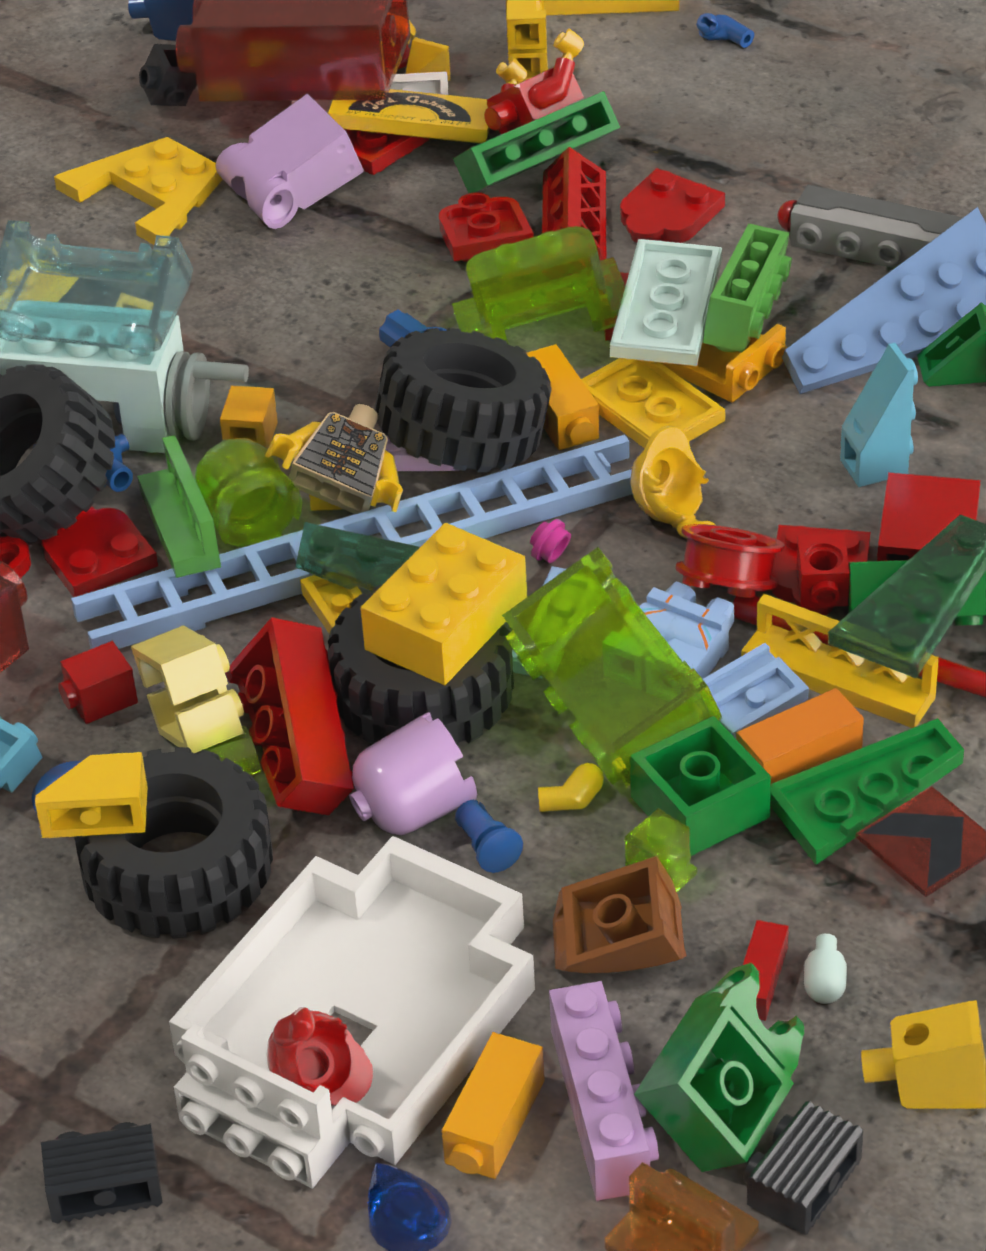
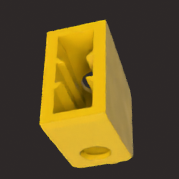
(934, 1058)

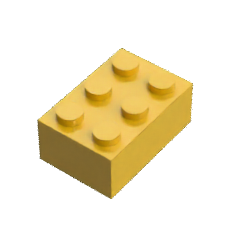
(443, 603)

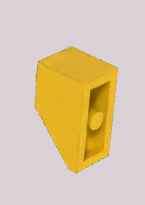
(96, 798)

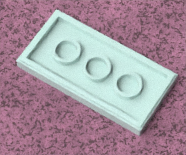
(666, 302)

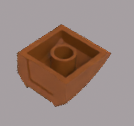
(619, 921)

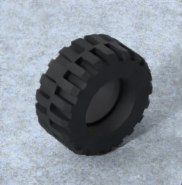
(462, 399)
(66, 461)
(381, 698)
(193, 885)

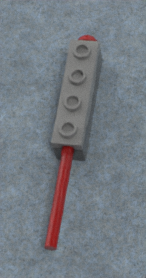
(860, 226)

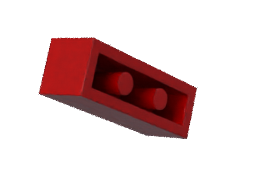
(767, 954)

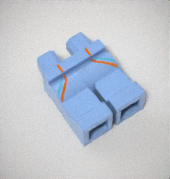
(691, 630)

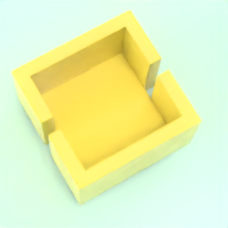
(195, 704)

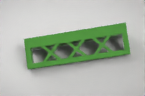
(180, 514)

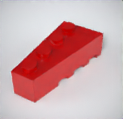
(294, 715)

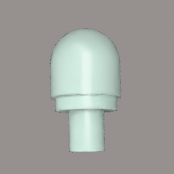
(825, 971)

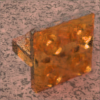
(678, 1215)

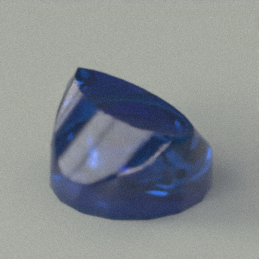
(406, 1211)

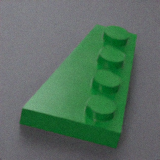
(850, 792)

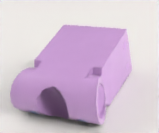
(290, 162)

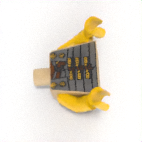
(341, 461)

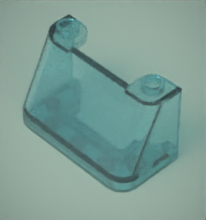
(90, 292)

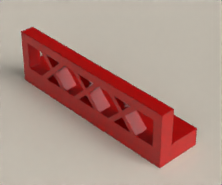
(563, 199)

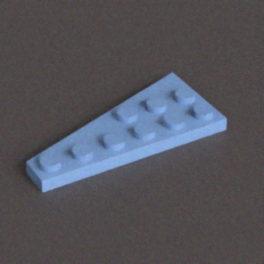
(903, 308)

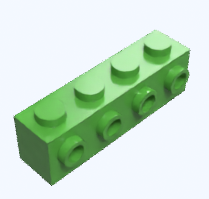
(747, 289)

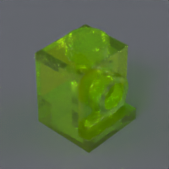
(668, 840)

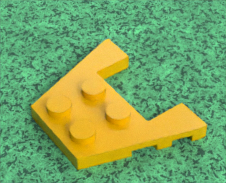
(156, 173)

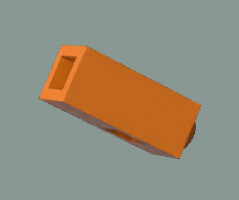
(804, 735)

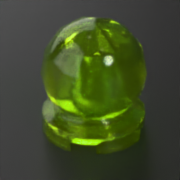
(246, 492)

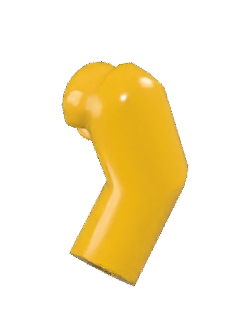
(575, 792)

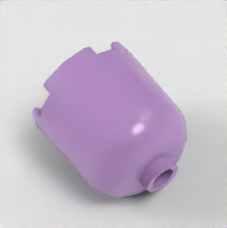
(410, 778)

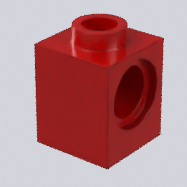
(822, 570)

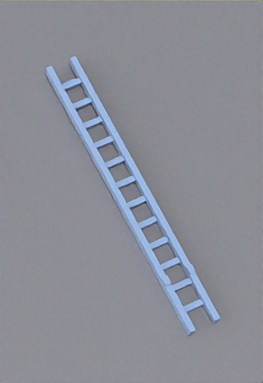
(381, 520)

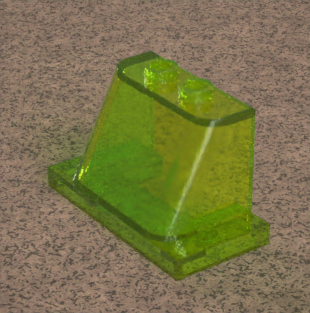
(539, 281)

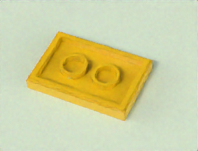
(647, 396)

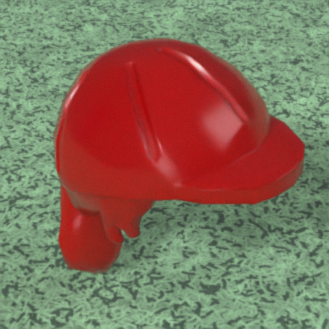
(318, 1051)

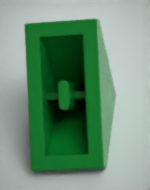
(958, 353)

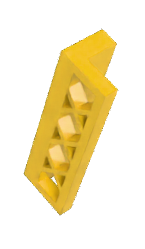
(828, 667)

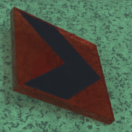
(926, 841)

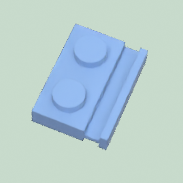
(755, 689)

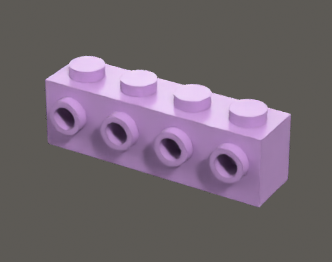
(599, 1087)

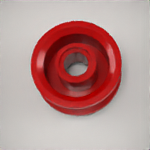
(728, 559)

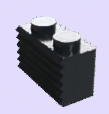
(803, 1166)
(101, 1172)

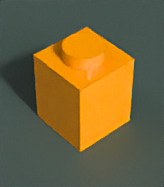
(249, 414)

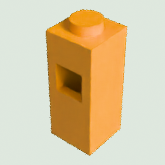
(572, 410)
(493, 1105)

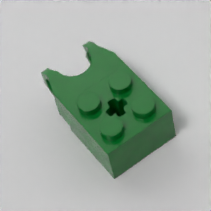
(722, 1073)

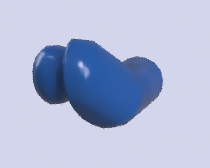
(724, 28)

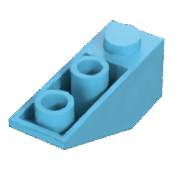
(879, 425)

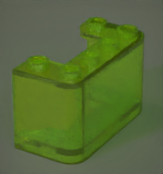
(606, 665)

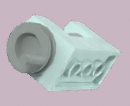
(149, 393)

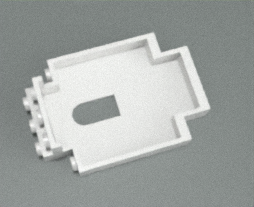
(399, 949)

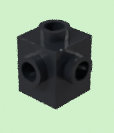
(163, 79)

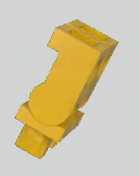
(527, 35)

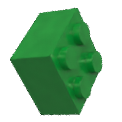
(702, 782)

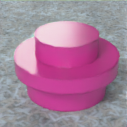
(549, 541)

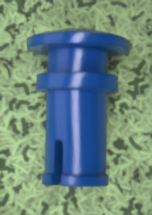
(491, 840)

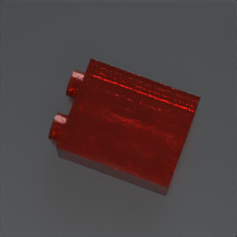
(294, 48)

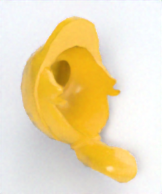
(668, 479)

